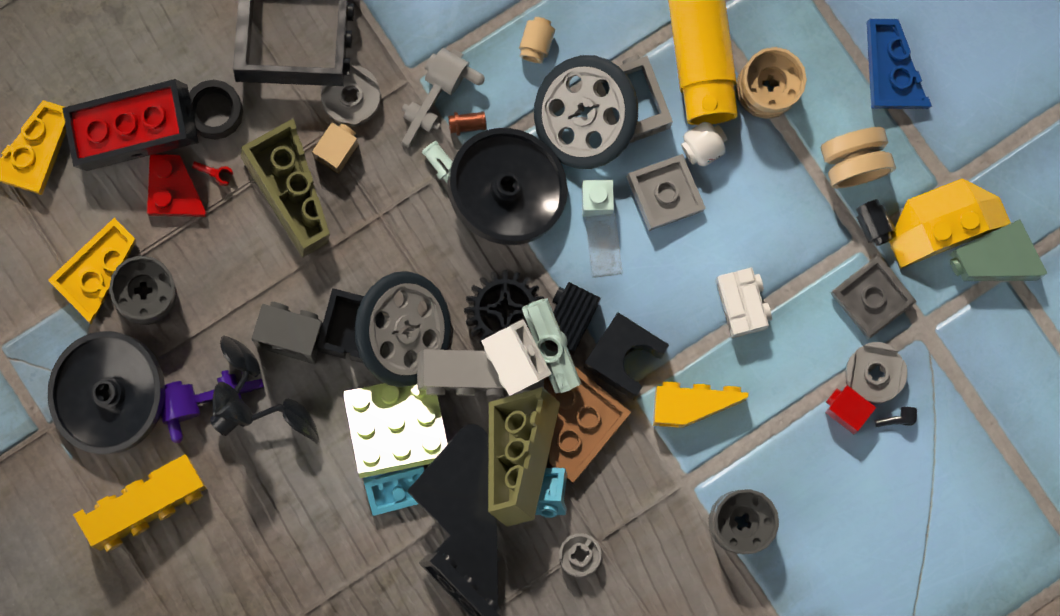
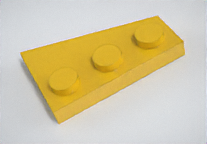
(88, 274)

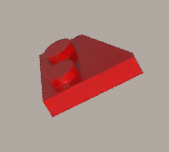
(172, 189)

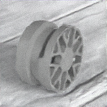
(580, 555)

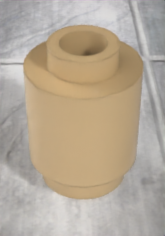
(536, 40)

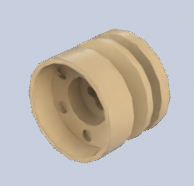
(782, 71)

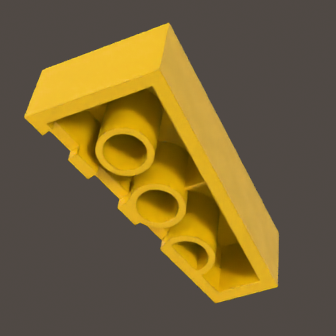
(141, 504)

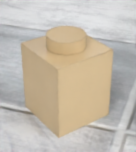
(336, 147)

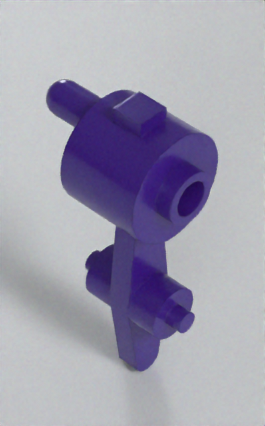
(182, 402)

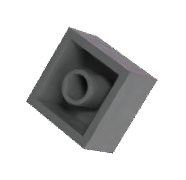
(287, 332)

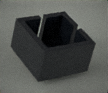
(338, 327)

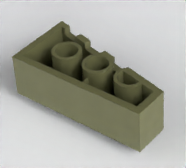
(285, 180)
(518, 453)

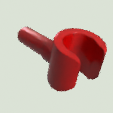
(213, 172)

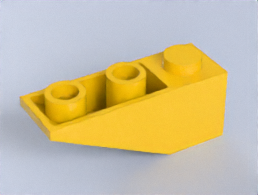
(686, 406)

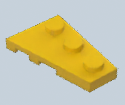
(34, 151)

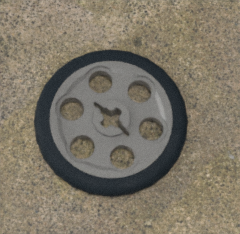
(620, 96)
(370, 337)

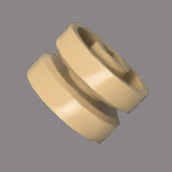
(858, 157)

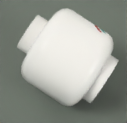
(704, 143)

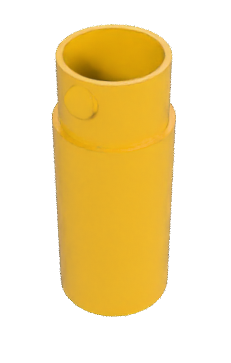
(704, 60)

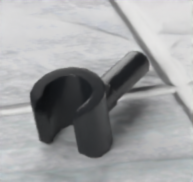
(907, 417)

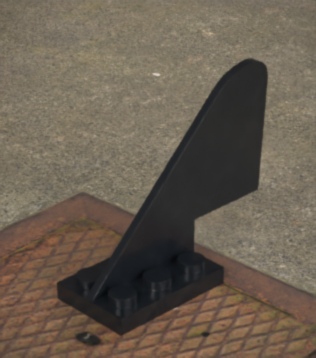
(457, 498)

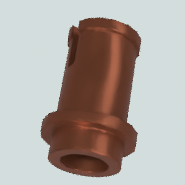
(467, 122)

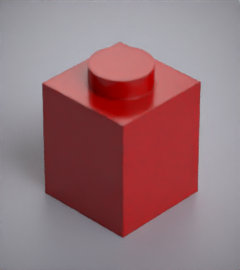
(849, 409)

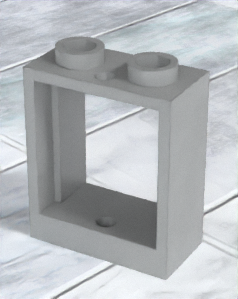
(652, 124)

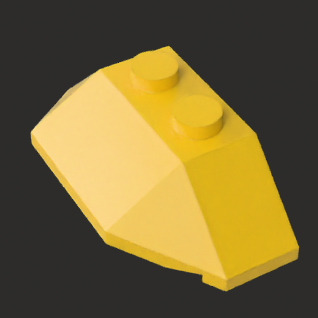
(945, 221)

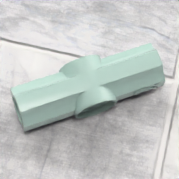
(545, 327)

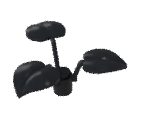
(231, 410)

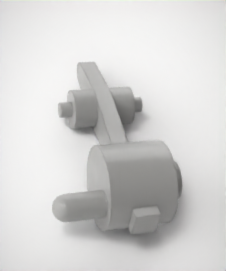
(445, 73)

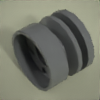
(130, 278)
(760, 516)

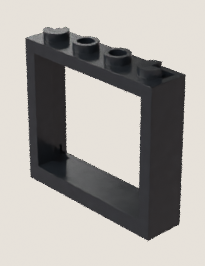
(291, 74)

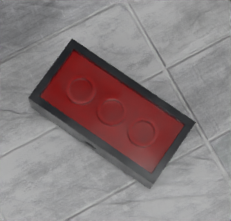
(130, 125)

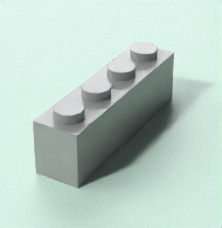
(460, 371)

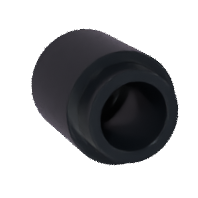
(875, 222)

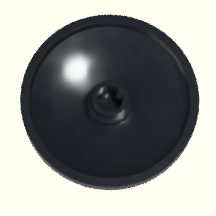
(507, 186)
(106, 392)

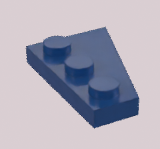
(891, 69)

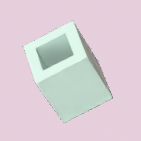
(597, 197)

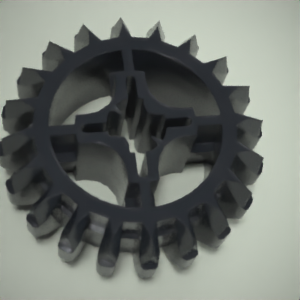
(491, 309)

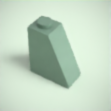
(999, 256)

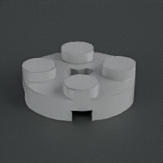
(353, 112)
(890, 363)

